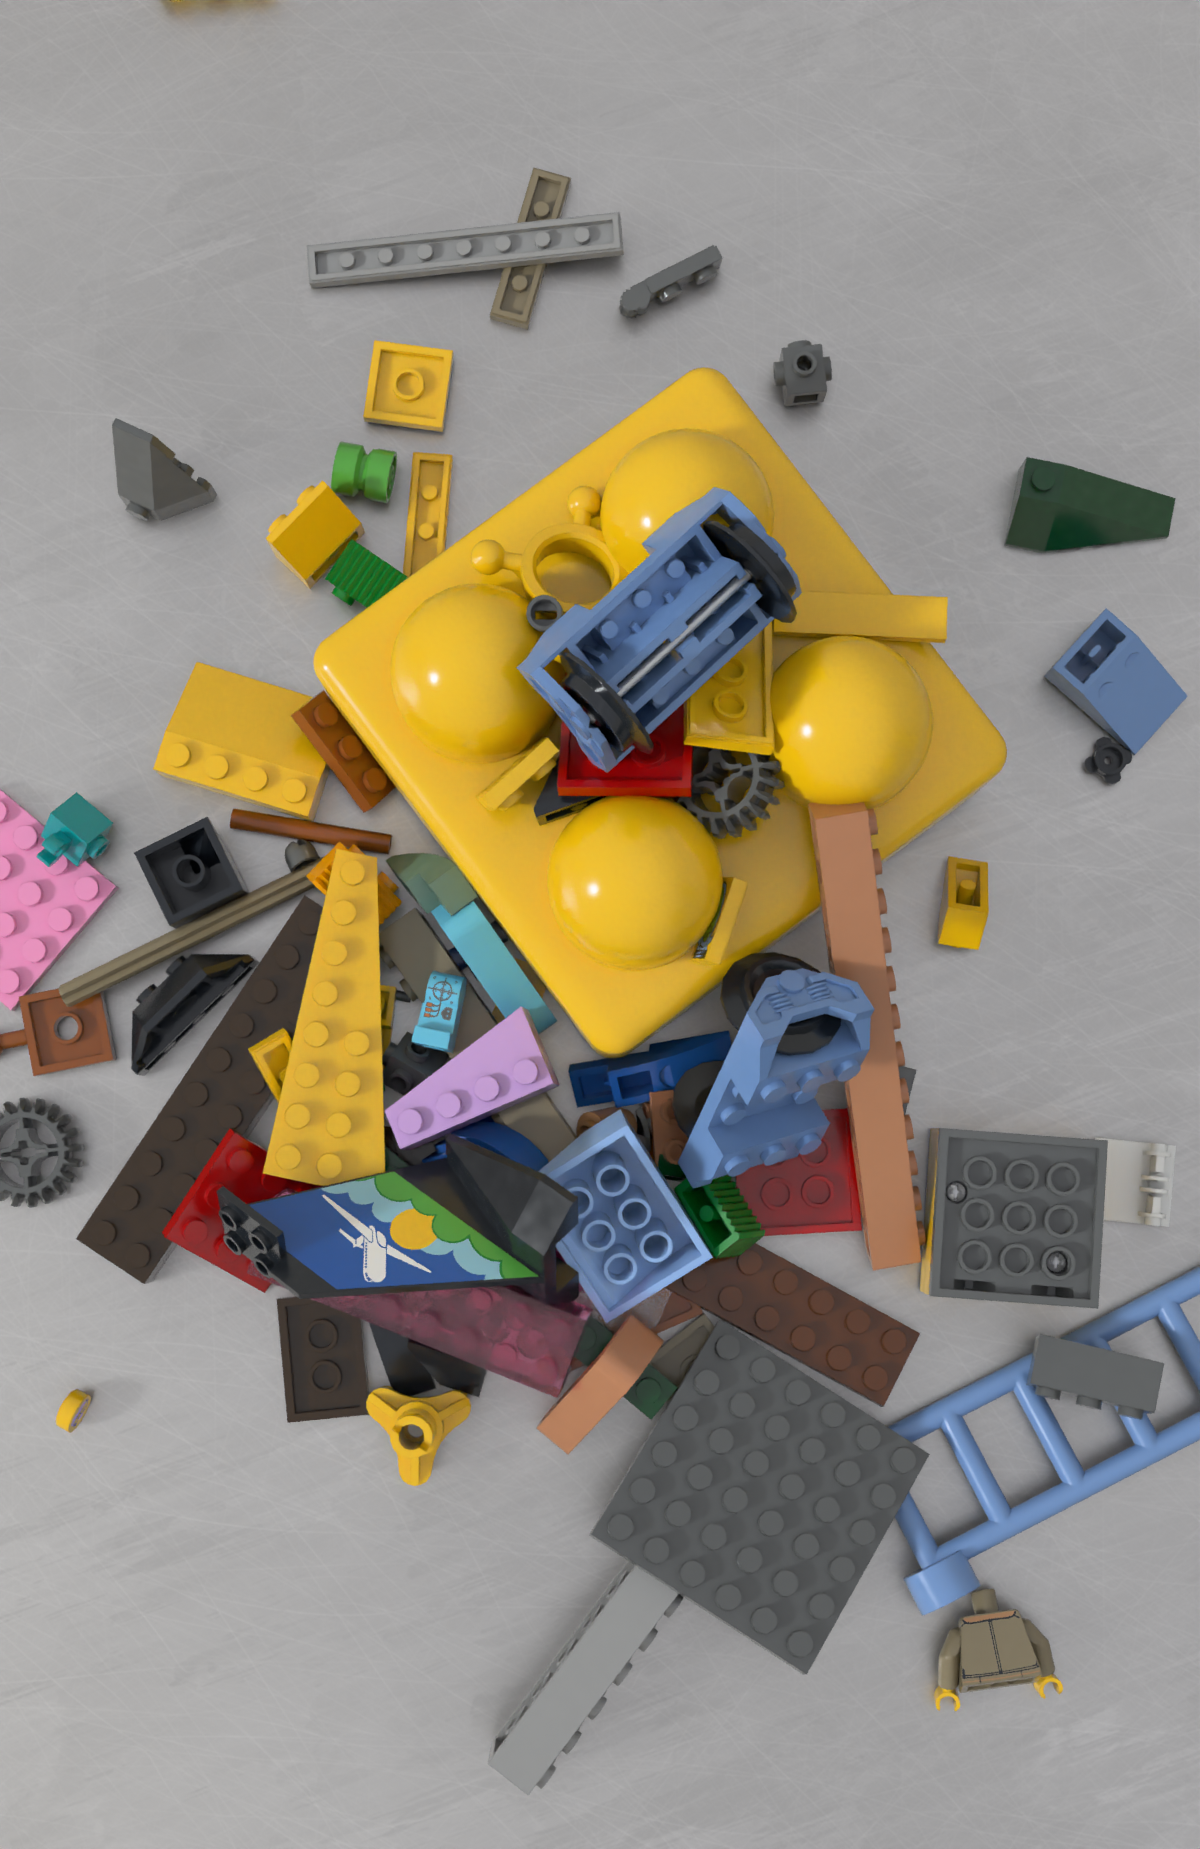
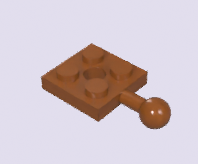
(46, 1048)

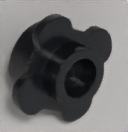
(1119, 756)

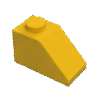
(963, 903)

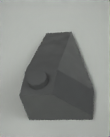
(151, 478)

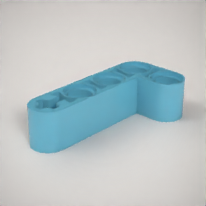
(493, 963)

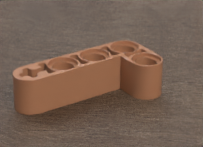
(601, 1385)

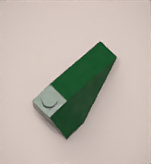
(1076, 508)

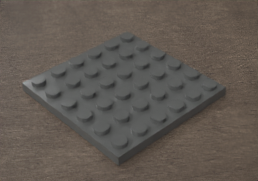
(760, 1496)

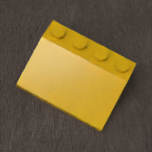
(243, 743)

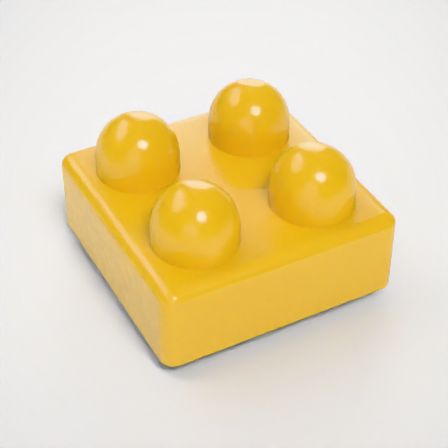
(632, 882)

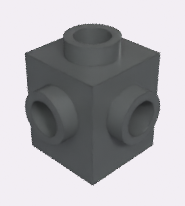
(802, 373)
(410, 1064)

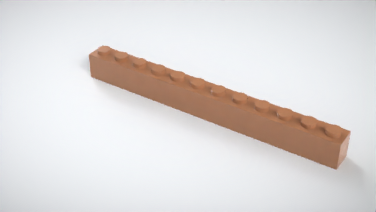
(877, 1093)

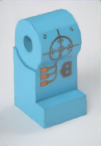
(440, 1012)

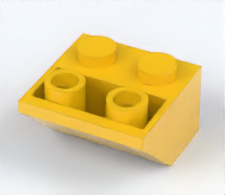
(314, 533)

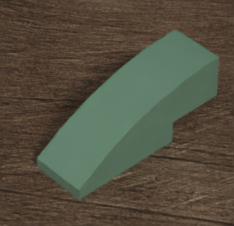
(432, 881)

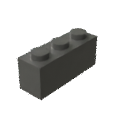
(1094, 1376)

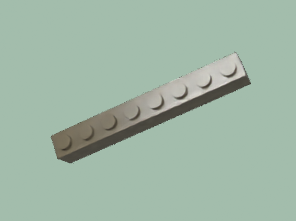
(417, 952)

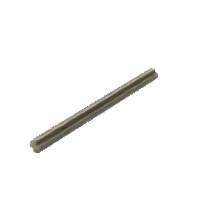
(187, 936)

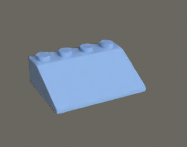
(630, 1222)

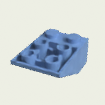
(1117, 682)

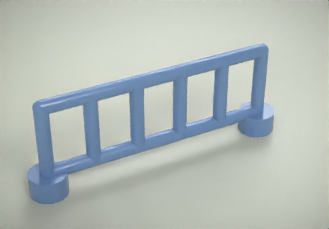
(945, 1568)

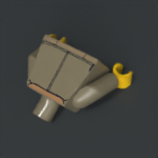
(993, 1652)

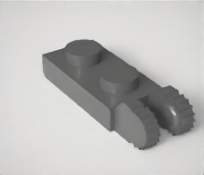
(669, 281)

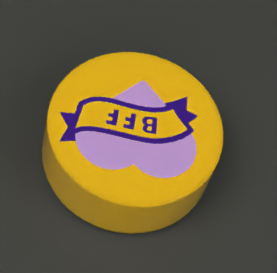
(73, 1410)

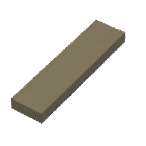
(521, 284)

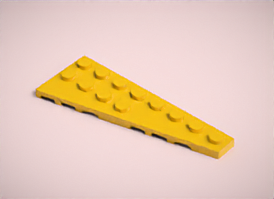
(333, 1081)

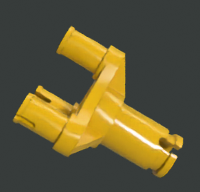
(432, 1414)

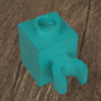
(74, 831)

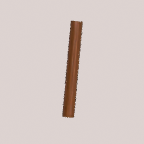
(310, 831)

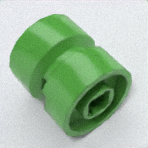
(359, 471)

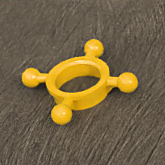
(576, 537)

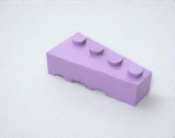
(480, 1081)

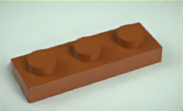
(343, 751)

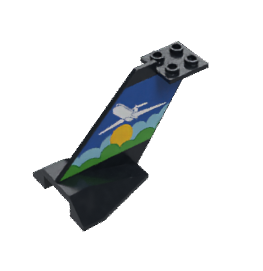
(414, 1230)

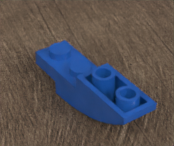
(635, 1075)

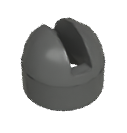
(543, 604)
(300, 854)

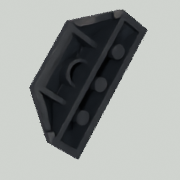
(181, 1002)

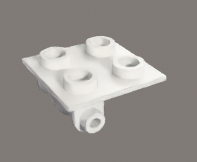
(1139, 1182)

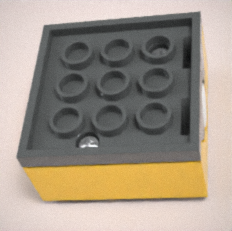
(1014, 1217)

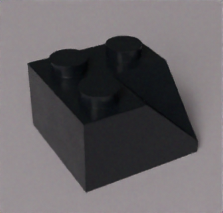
(191, 873)

